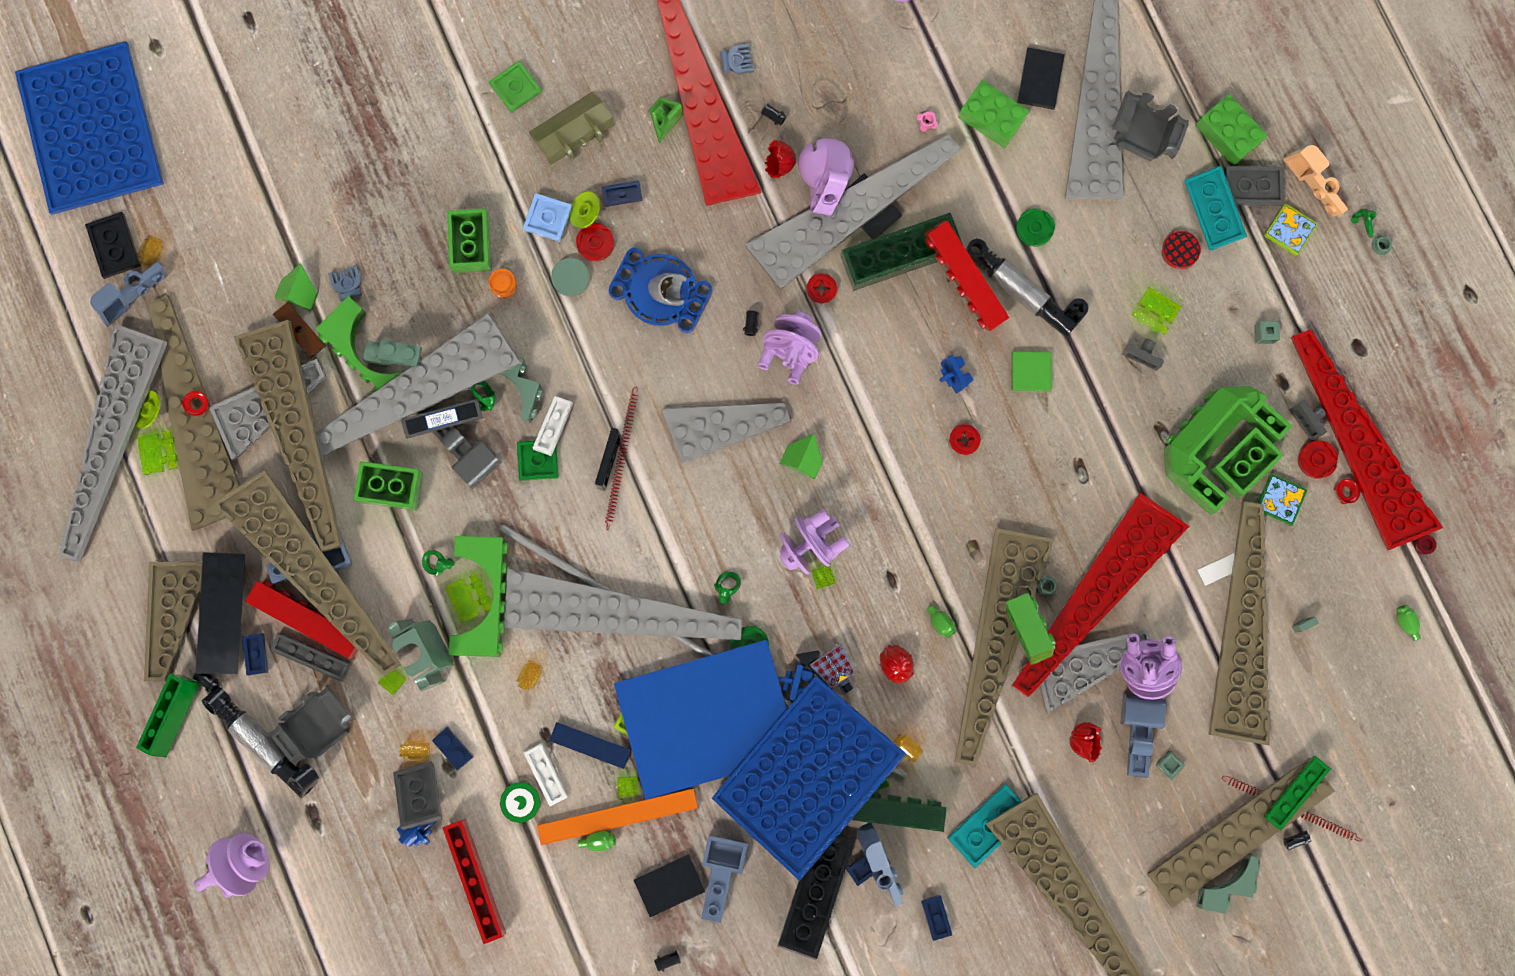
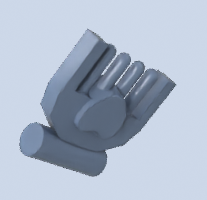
(735, 59)
(347, 286)

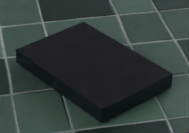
(1040, 78)
(883, 220)
(113, 245)
(608, 459)
(669, 885)

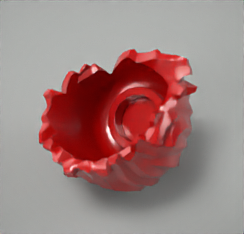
(781, 160)
(896, 664)
(1086, 741)

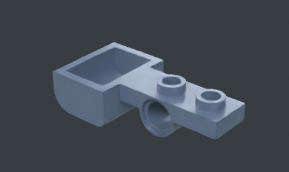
(112, 304)
(338, 558)
(1142, 717)
(724, 858)
(878, 862)

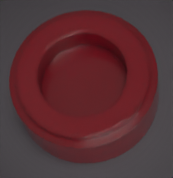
(1425, 545)

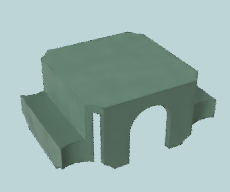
(432, 649)

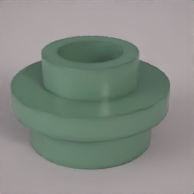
(1386, 243)
(1053, 586)

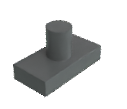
(1144, 354)
(1309, 419)

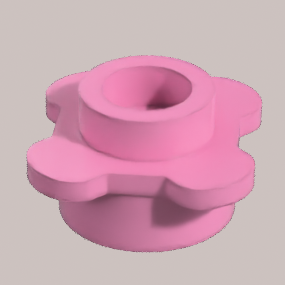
(927, 116)

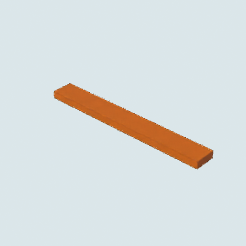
(617, 816)

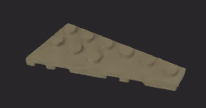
(170, 604)

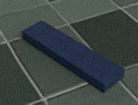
(590, 745)

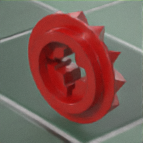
(815, 282)
(971, 433)

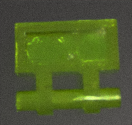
(1160, 306)
(151, 453)
(462, 600)

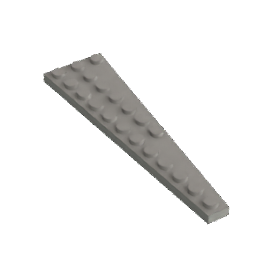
(1095, 156)
(810, 236)
(453, 367)
(123, 392)
(567, 606)

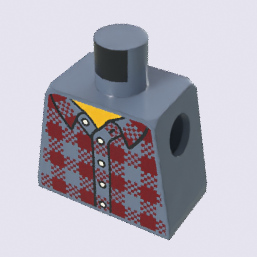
(835, 669)

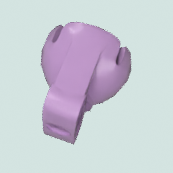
(826, 172)

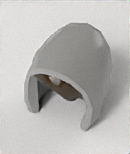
(666, 288)

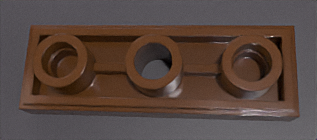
(307, 338)

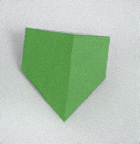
(664, 116)
(297, 289)
(803, 456)

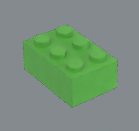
(993, 114)
(1231, 130)
(469, 240)
(1246, 463)
(388, 486)
(1030, 628)

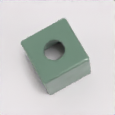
(1273, 332)

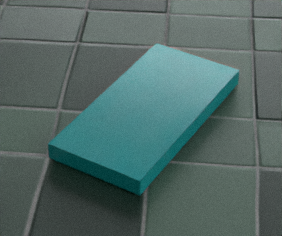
(1215, 208)
(973, 837)

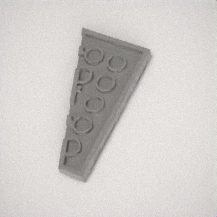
(243, 418)
(713, 428)
(1084, 668)

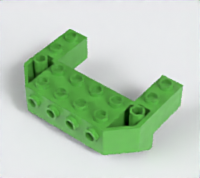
(1207, 430)

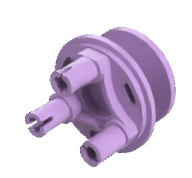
(792, 343)
(814, 532)
(1151, 666)
(235, 865)

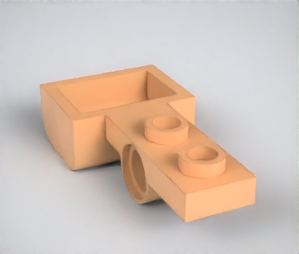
(1307, 166)

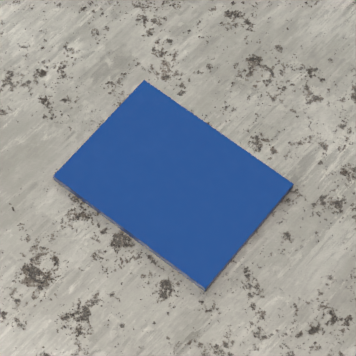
(89, 128)
(700, 716)
(808, 777)

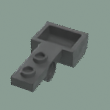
(473, 462)

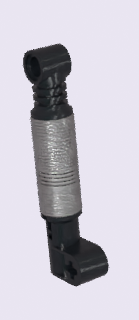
(1028, 293)
(260, 743)

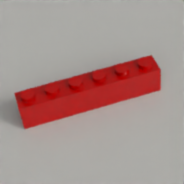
(966, 275)
(299, 616)
(474, 881)

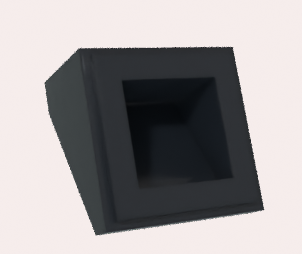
(806, 658)

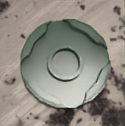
(570, 277)

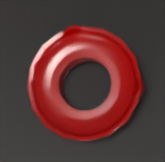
(186, 403)
(1354, 491)

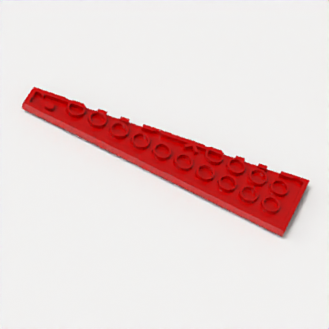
(1382, 482)

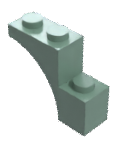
(391, 353)
(529, 390)
(1242, 884)

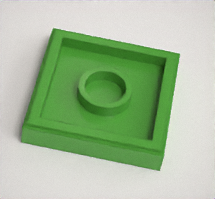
(515, 86)
(1031, 371)

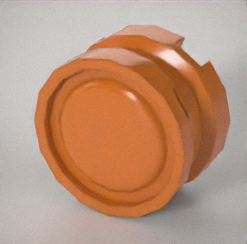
(502, 283)

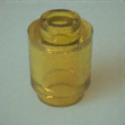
(150, 250)
(529, 675)
(909, 746)
(415, 750)

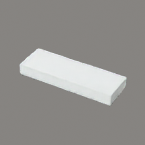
(553, 426)
(545, 774)

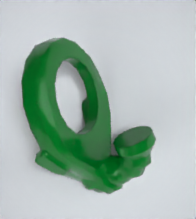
(1368, 216)
(488, 400)
(441, 565)
(724, 593)

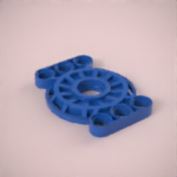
(638, 288)

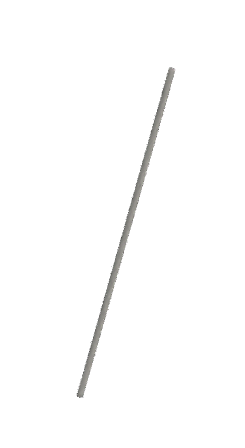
(591, 582)

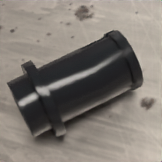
(773, 114)
(751, 323)
(207, 681)
(1297, 840)
(667, 961)

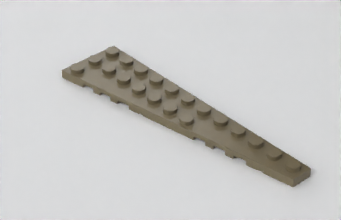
(1012, 571)

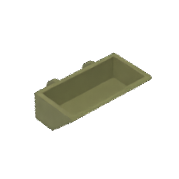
(572, 128)

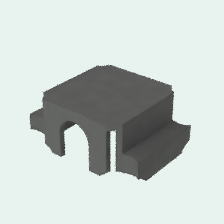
(1147, 129)
(312, 726)

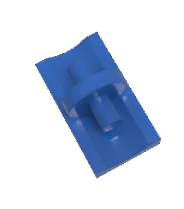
(953, 374)
(800, 674)
(416, 834)

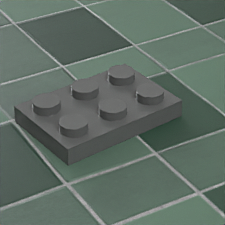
(1256, 185)
(417, 795)

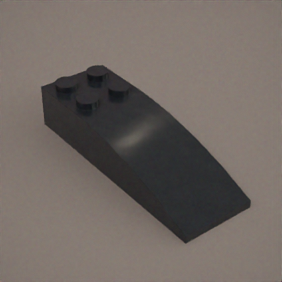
(220, 613)
(815, 900)

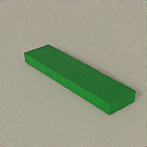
(1297, 792)

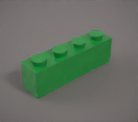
(167, 715)

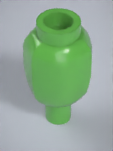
(1408, 621)
(941, 622)
(598, 841)

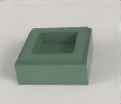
(1305, 624)
(1170, 765)

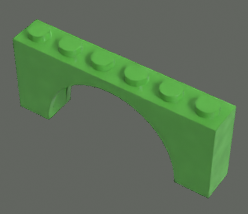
(340, 331)
(485, 638)

